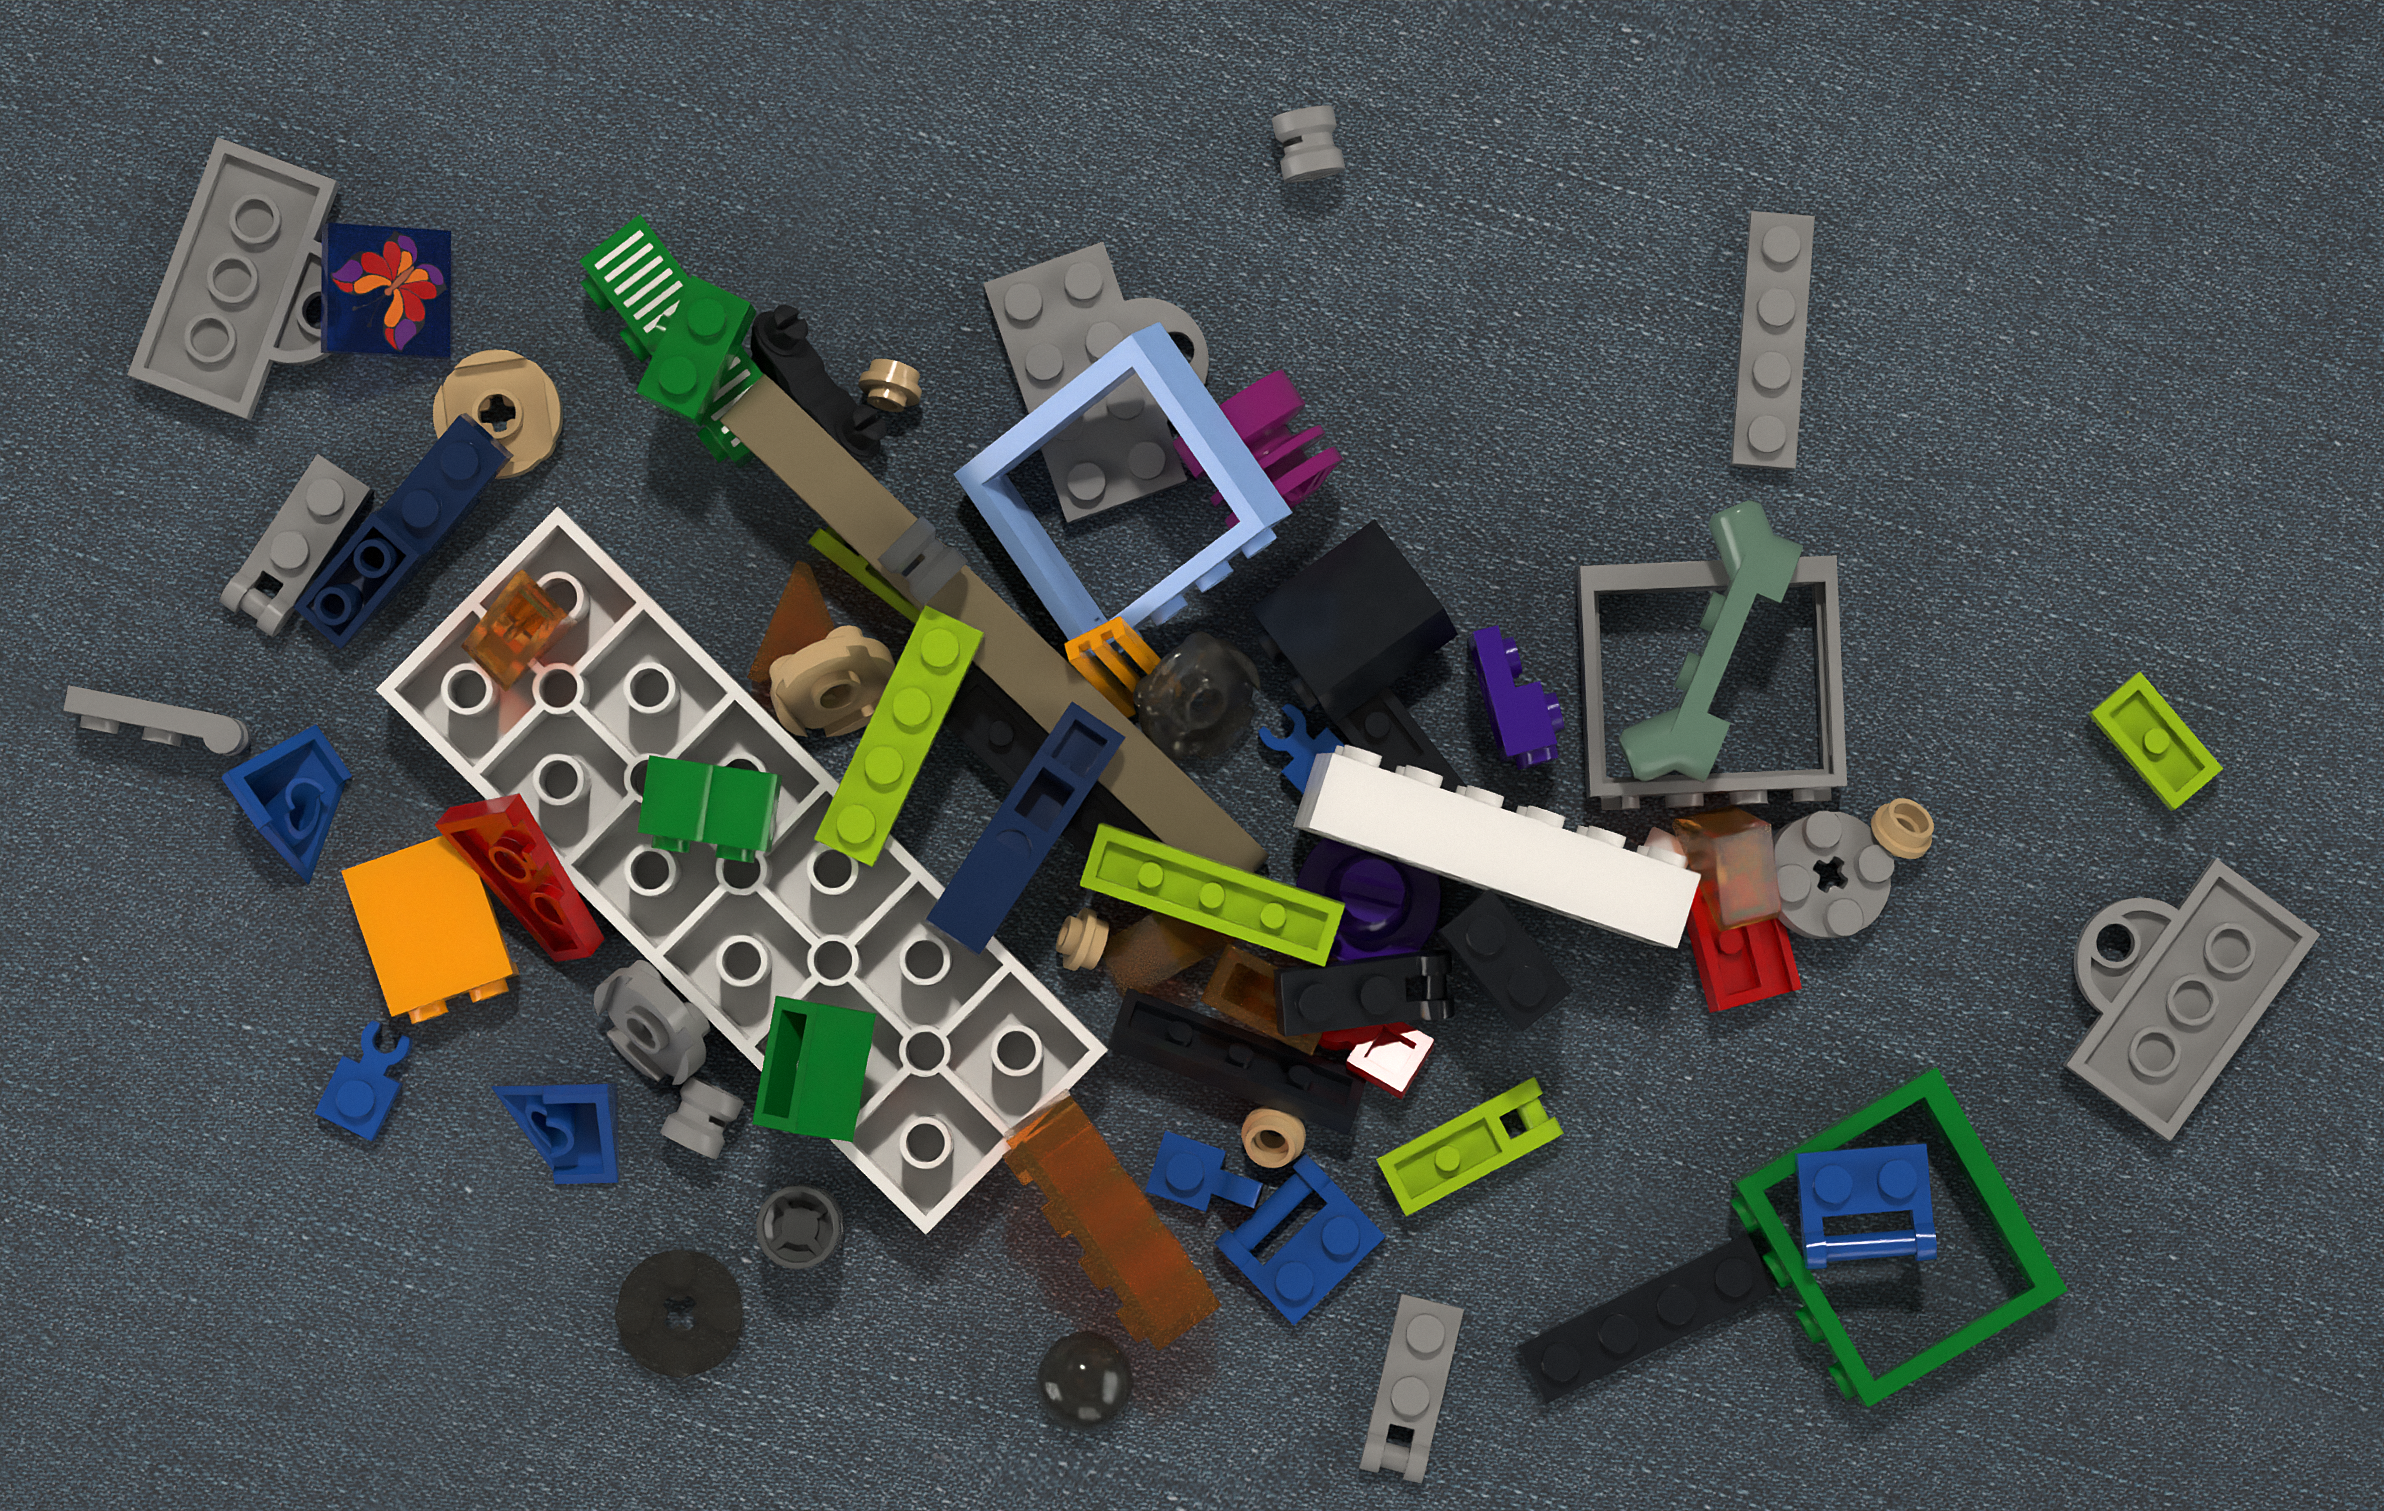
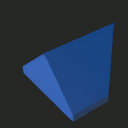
(292, 795)
(569, 1127)

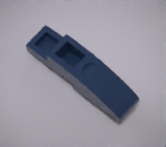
(404, 532)
(1024, 829)

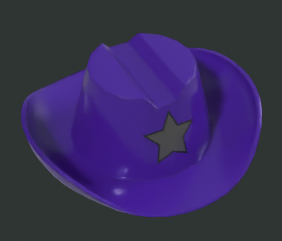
(1387, 902)

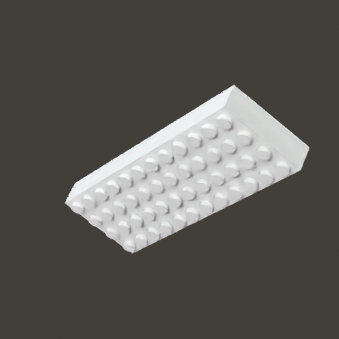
(955, 1036)

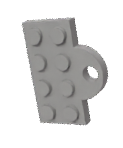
(239, 282)
(1056, 326)
(2181, 992)

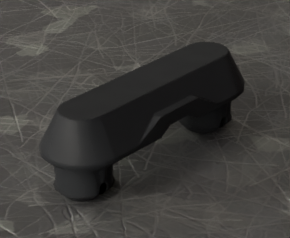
(799, 371)

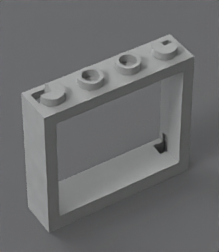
(1743, 787)

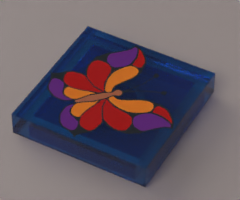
(385, 291)

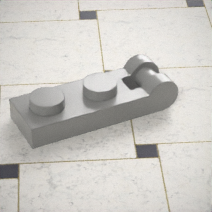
(297, 544)
(160, 721)
(1412, 1385)

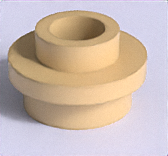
(890, 385)
(1903, 828)
(1082, 940)
(1269, 1149)

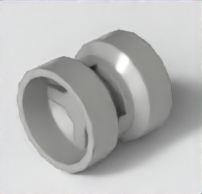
(1308, 144)
(702, 1117)

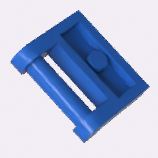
(1863, 1184)
(1315, 1255)

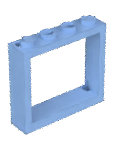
(1204, 431)

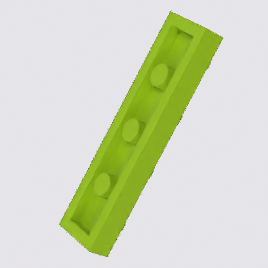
(899, 736)
(1212, 894)

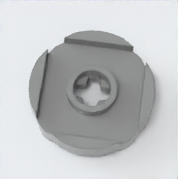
(1861, 864)
(652, 1023)

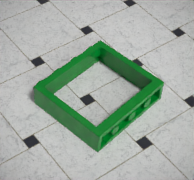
(1988, 1187)

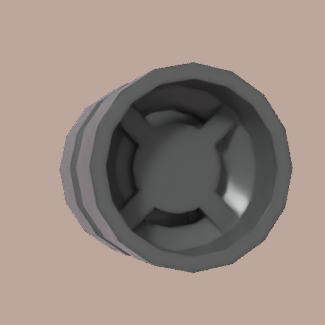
(800, 1225)

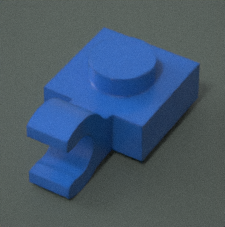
(1192, 1172)

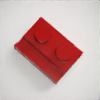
(1742, 961)

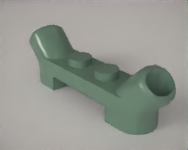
(1758, 567)

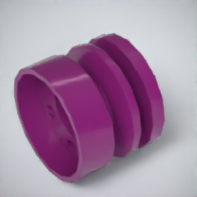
(1261, 421)

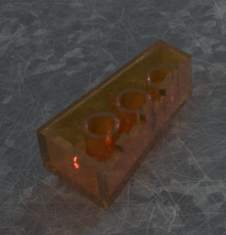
(1110, 1220)

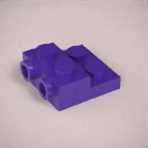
(1520, 716)

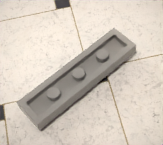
(1772, 341)

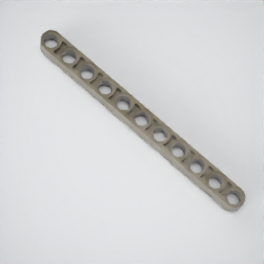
(1010, 650)

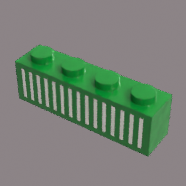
(644, 283)

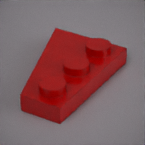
(523, 871)

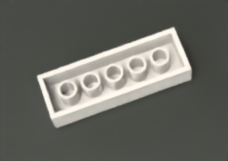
(1499, 850)

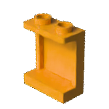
(429, 929)

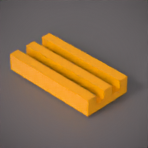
(1098, 675)

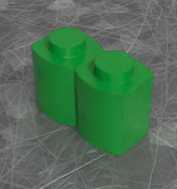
(709, 805)

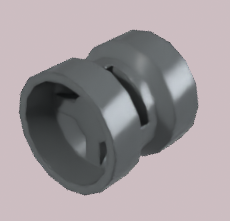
(933, 571)

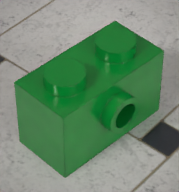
(695, 350)
(830, 1074)

